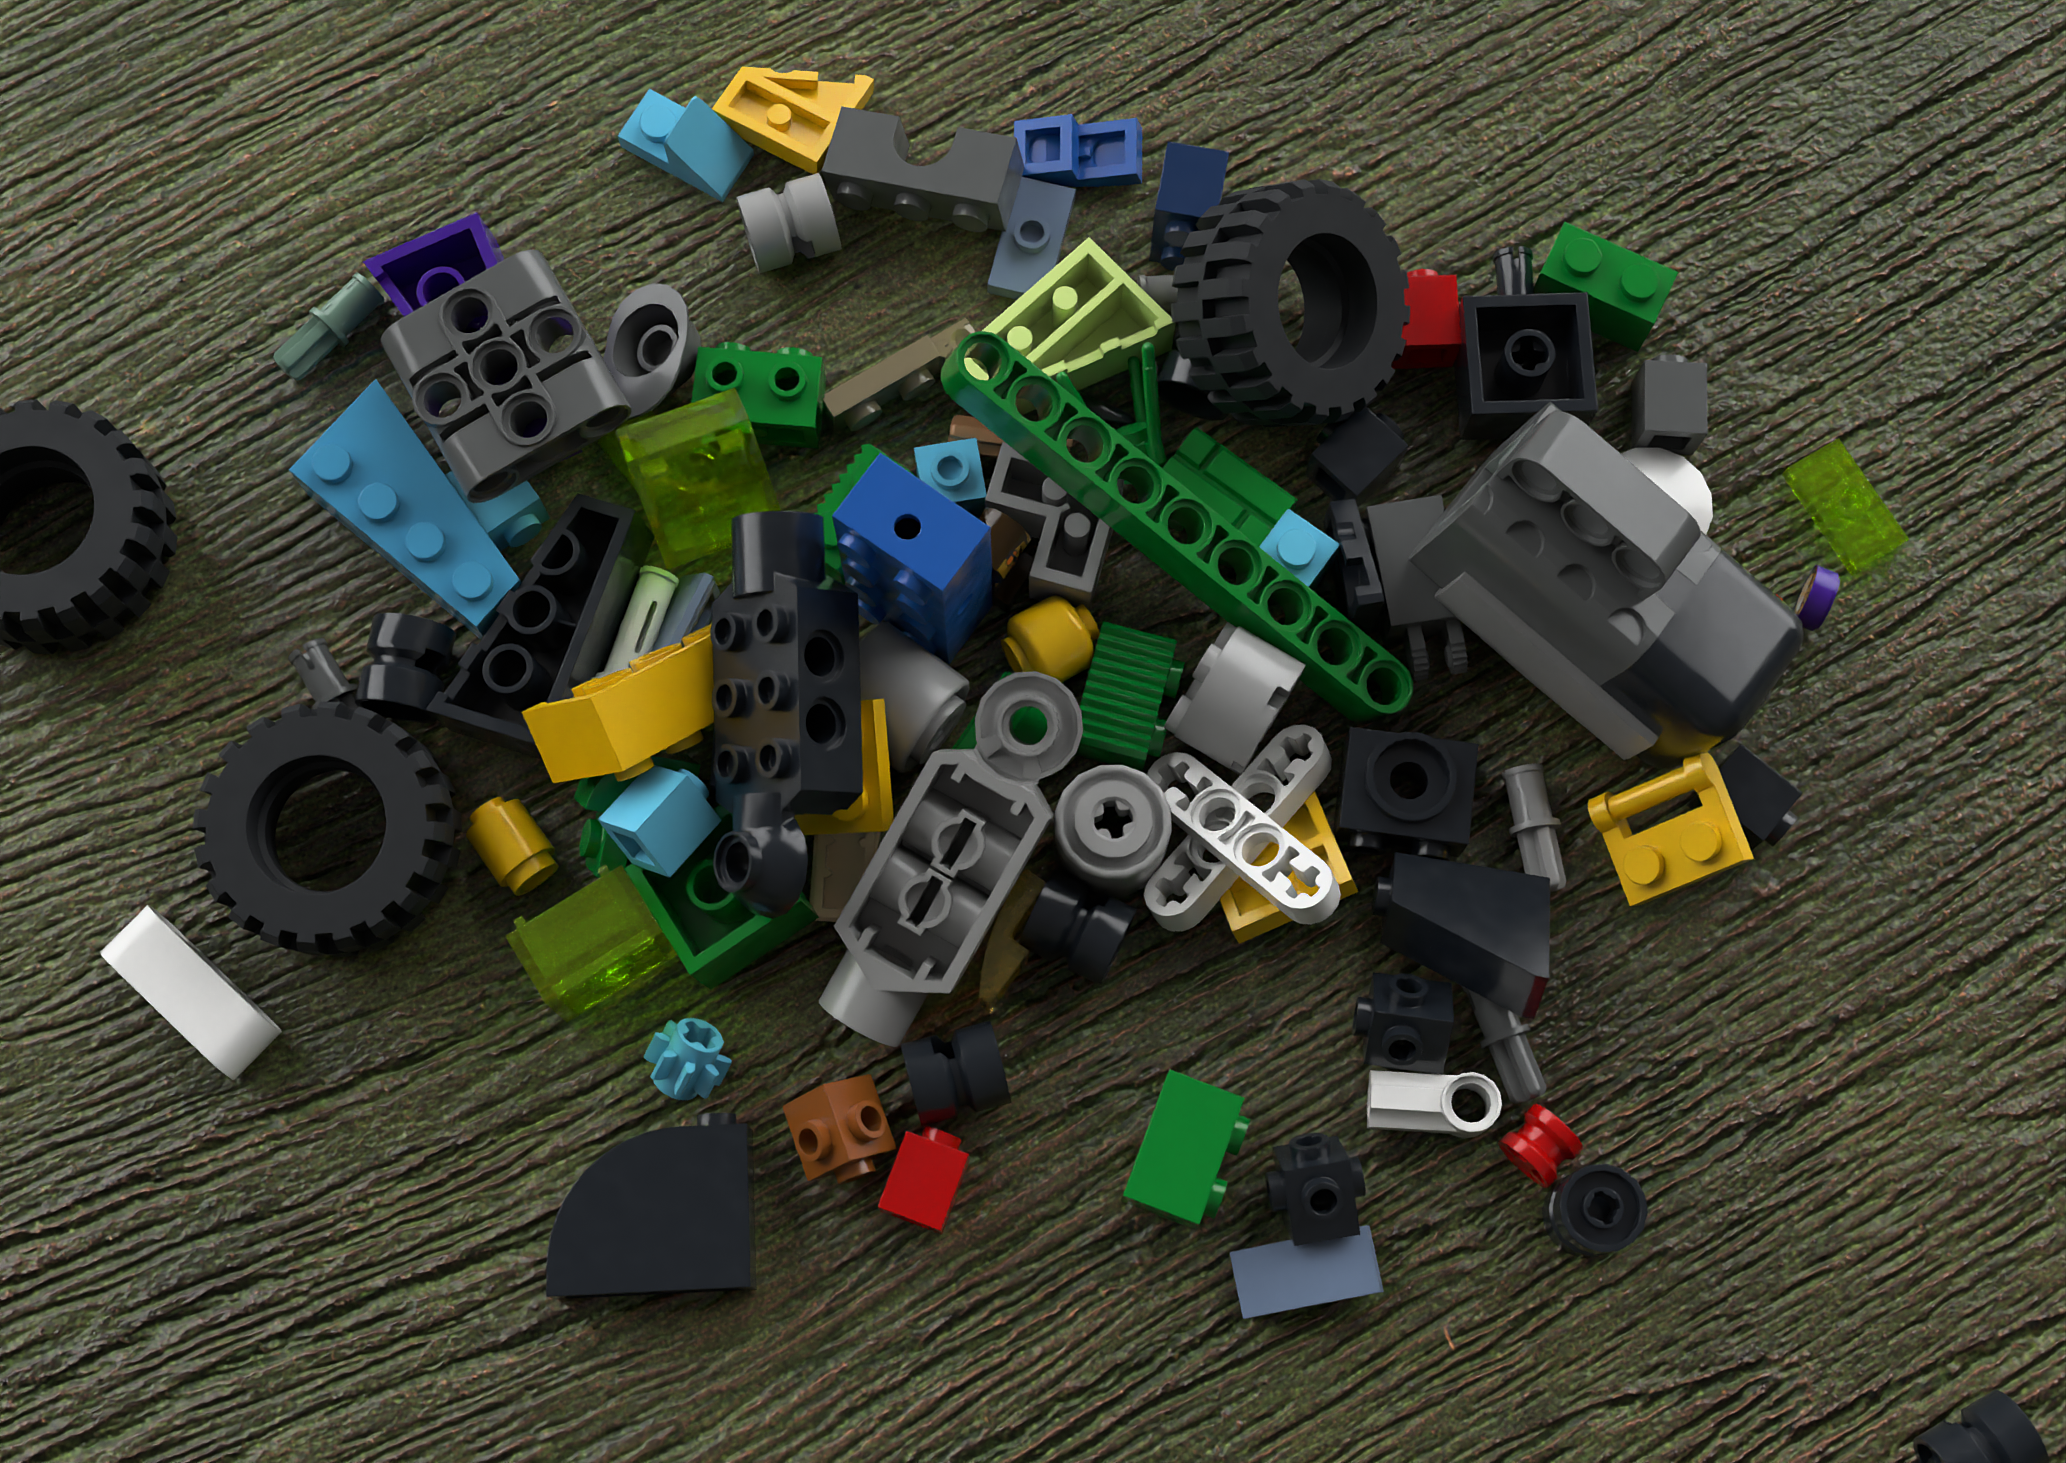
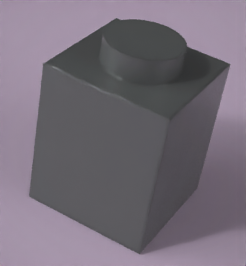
(1669, 405)

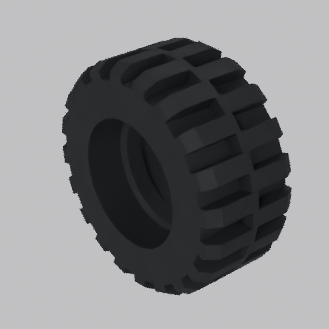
(1349, 296)
(125, 540)
(245, 815)

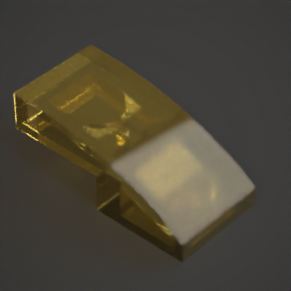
(1004, 956)

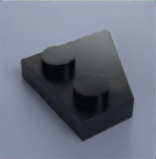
(1353, 569)

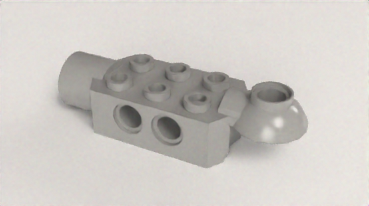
(949, 861)

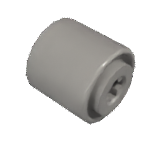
(919, 693)
(1090, 854)

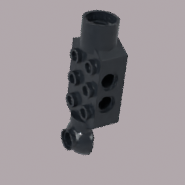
(782, 704)

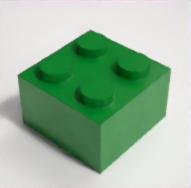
(708, 924)

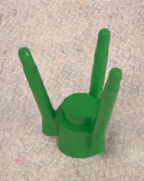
(1146, 431)

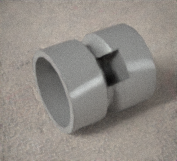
(789, 223)

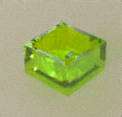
(697, 474)
(590, 944)

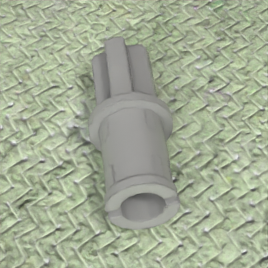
(1534, 823)

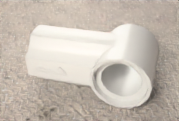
(1424, 1102)

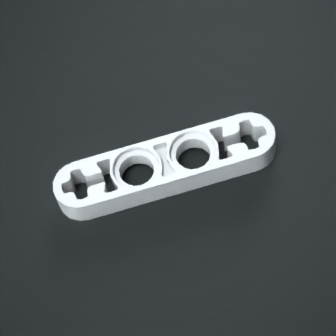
(1257, 778)
(1244, 833)

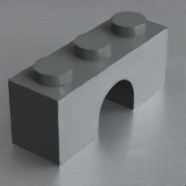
(968, 186)

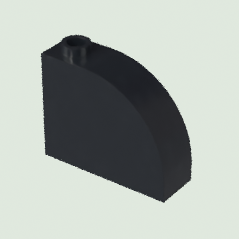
(660, 1216)

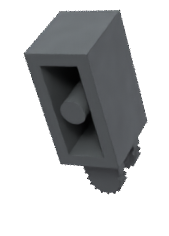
(1408, 593)

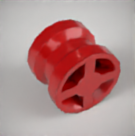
(1540, 1145)

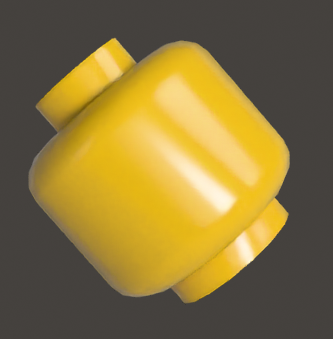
(1051, 639)

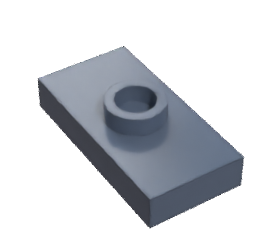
(1032, 237)

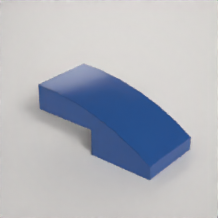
(1082, 154)

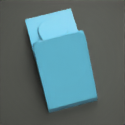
(687, 143)

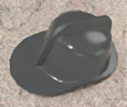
(651, 346)

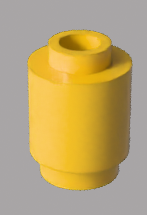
(511, 845)

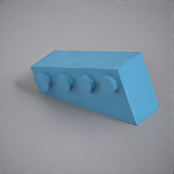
(400, 503)

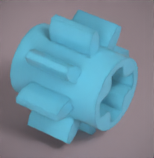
(687, 1059)

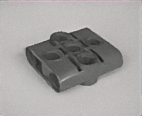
(486, 432)

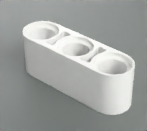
(190, 992)

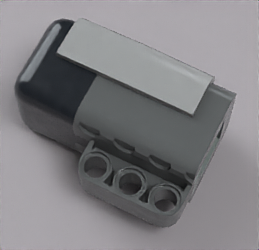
(1608, 594)

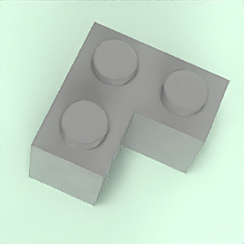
(1070, 535)

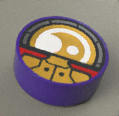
(1816, 597)

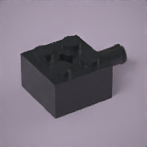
(1536, 330)

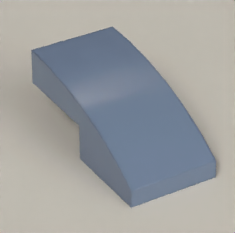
(1294, 1277)

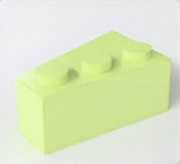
(1081, 321)

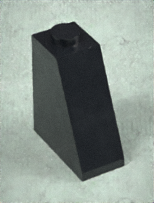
(1470, 926)

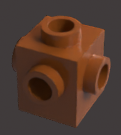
(840, 1129)

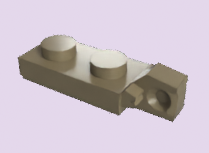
(903, 374)

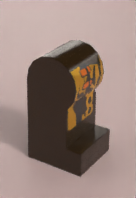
(1009, 561)

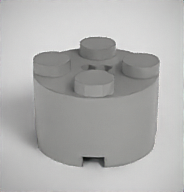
(1234, 697)

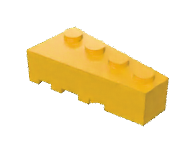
(629, 714)

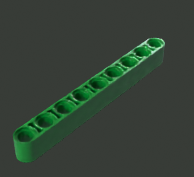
(1146, 526)

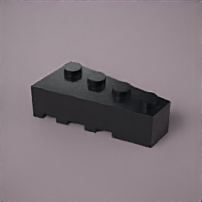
(551, 628)

